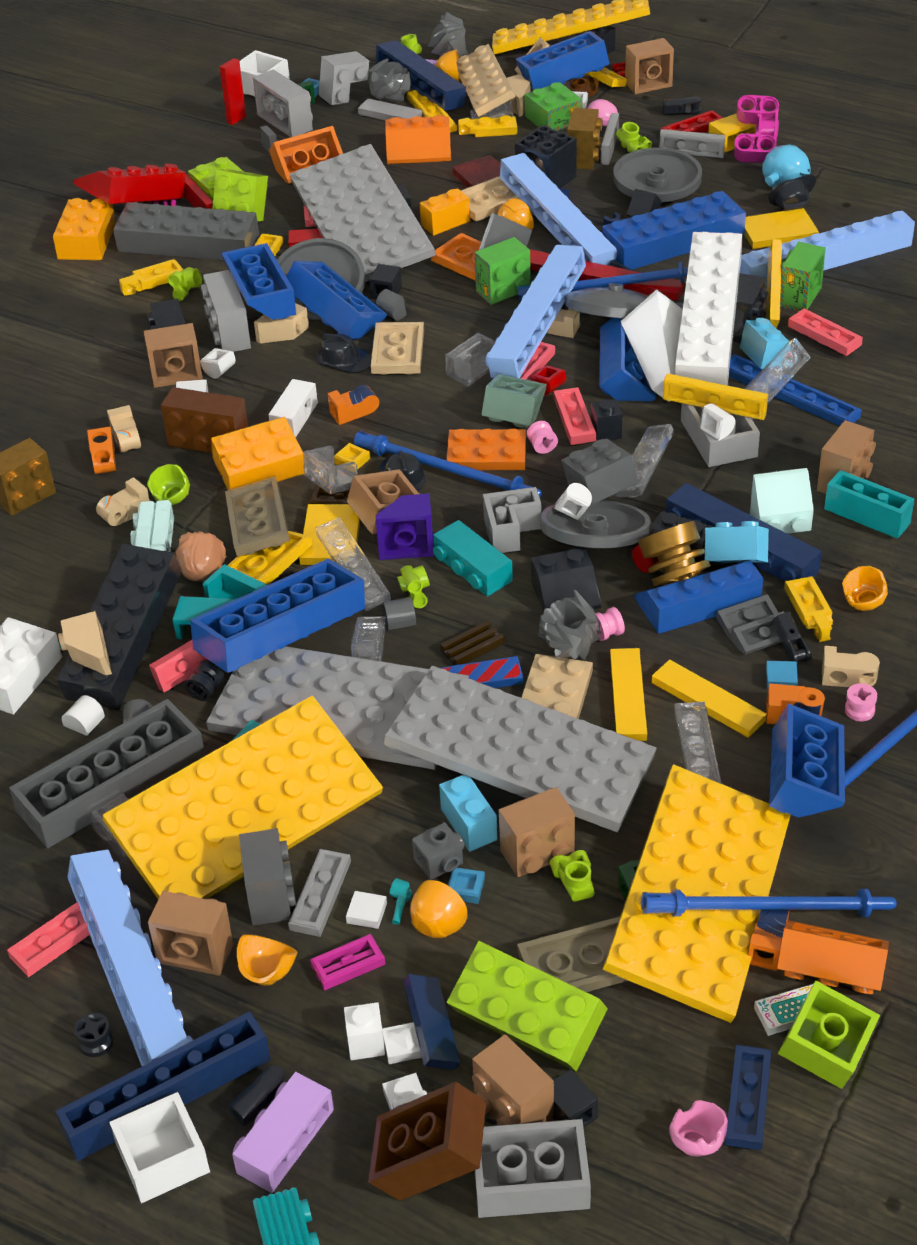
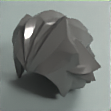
(448, 36)
(389, 81)
(569, 627)

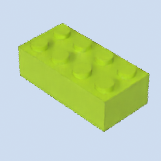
(527, 1005)

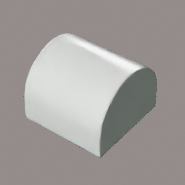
(217, 362)
(717, 421)
(574, 501)
(83, 715)

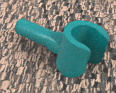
(401, 890)

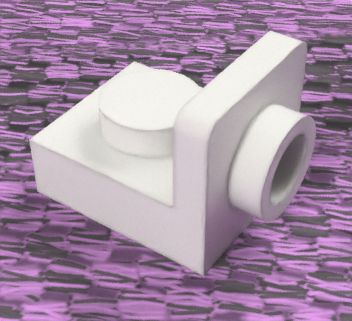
(402, 1090)

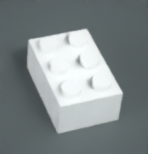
(25, 660)

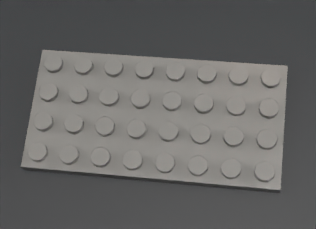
(363, 208)
(354, 692)
(521, 746)

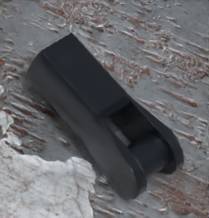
(678, 106)
(789, 636)
(257, 1095)

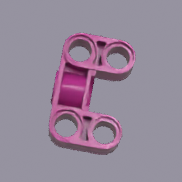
(766, 127)

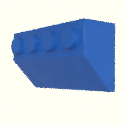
(564, 60)
(261, 280)
(333, 299)
(619, 367)
(699, 596)
(806, 763)

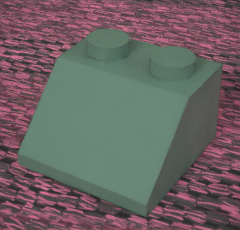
(513, 400)

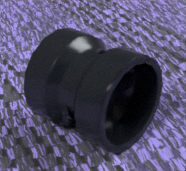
(204, 680)

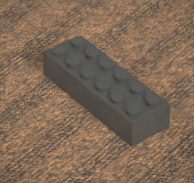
(184, 230)
(124, 759)

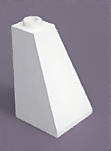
(654, 336)

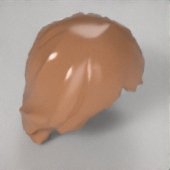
(200, 555)

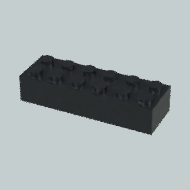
(129, 614)

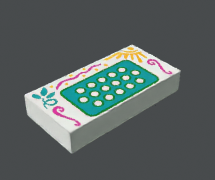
(780, 1010)

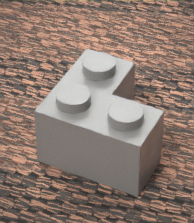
(337, 74)
(509, 514)

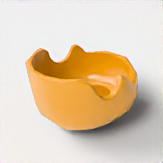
(865, 588)

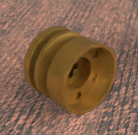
(674, 553)

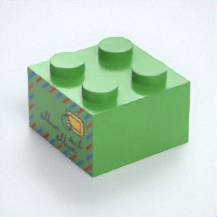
(551, 106)
(501, 270)
(801, 276)

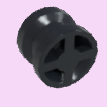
(97, 1026)

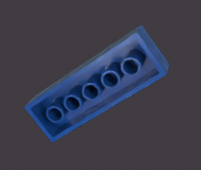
(670, 230)
(277, 615)

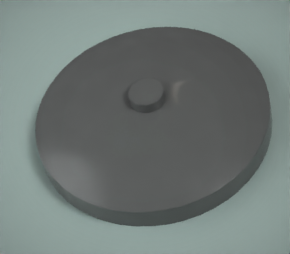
(658, 171)
(334, 254)
(605, 301)
(601, 526)

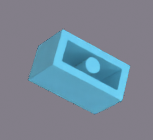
(761, 341)
(736, 544)
(468, 812)

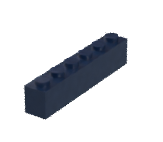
(424, 76)
(787, 555)
(186, 1070)

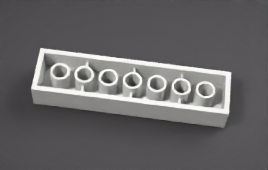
(709, 307)

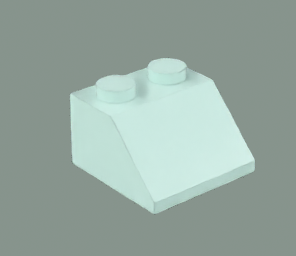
(783, 500)

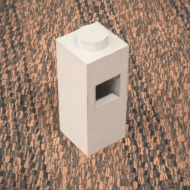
(296, 404)

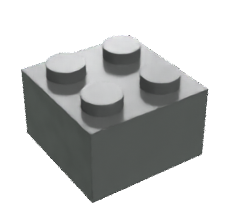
(601, 469)
(267, 876)

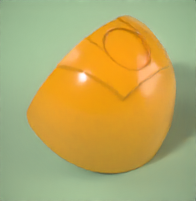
(448, 64)
(517, 211)
(437, 910)
(264, 959)

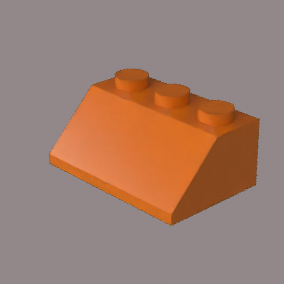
(418, 139)
(304, 151)
(833, 956)

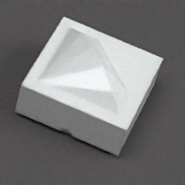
(401, 1043)

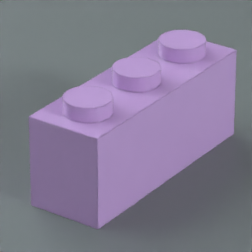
(282, 1131)

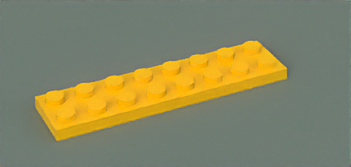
(569, 24)

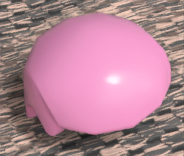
(605, 109)
(699, 1129)

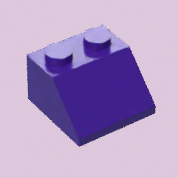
(405, 528)

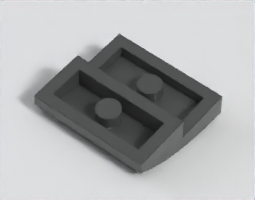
(502, 229)
(750, 624)

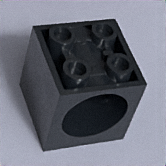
(551, 152)
(749, 301)

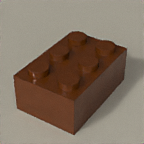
(198, 416)
(428, 1141)

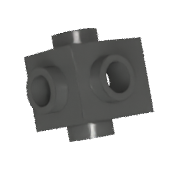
(438, 850)

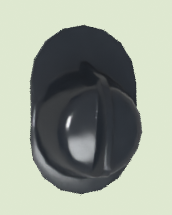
(792, 193)
(341, 353)
(409, 467)

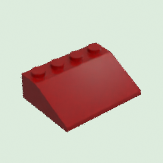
(135, 184)

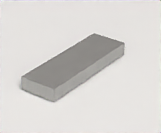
(385, 110)
(609, 139)
(693, 143)
(319, 892)

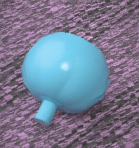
(784, 164)

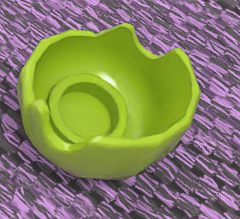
(169, 484)

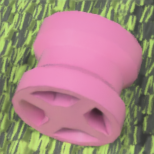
(542, 437)
(610, 623)
(860, 702)

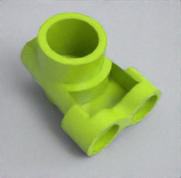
(410, 42)
(631, 139)
(183, 281)
(414, 581)
(574, 873)

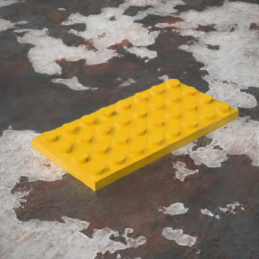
(280, 775)
(705, 845)

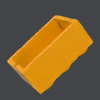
(84, 230)
(258, 454)

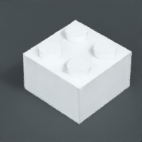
(257, 64)
(159, 1147)

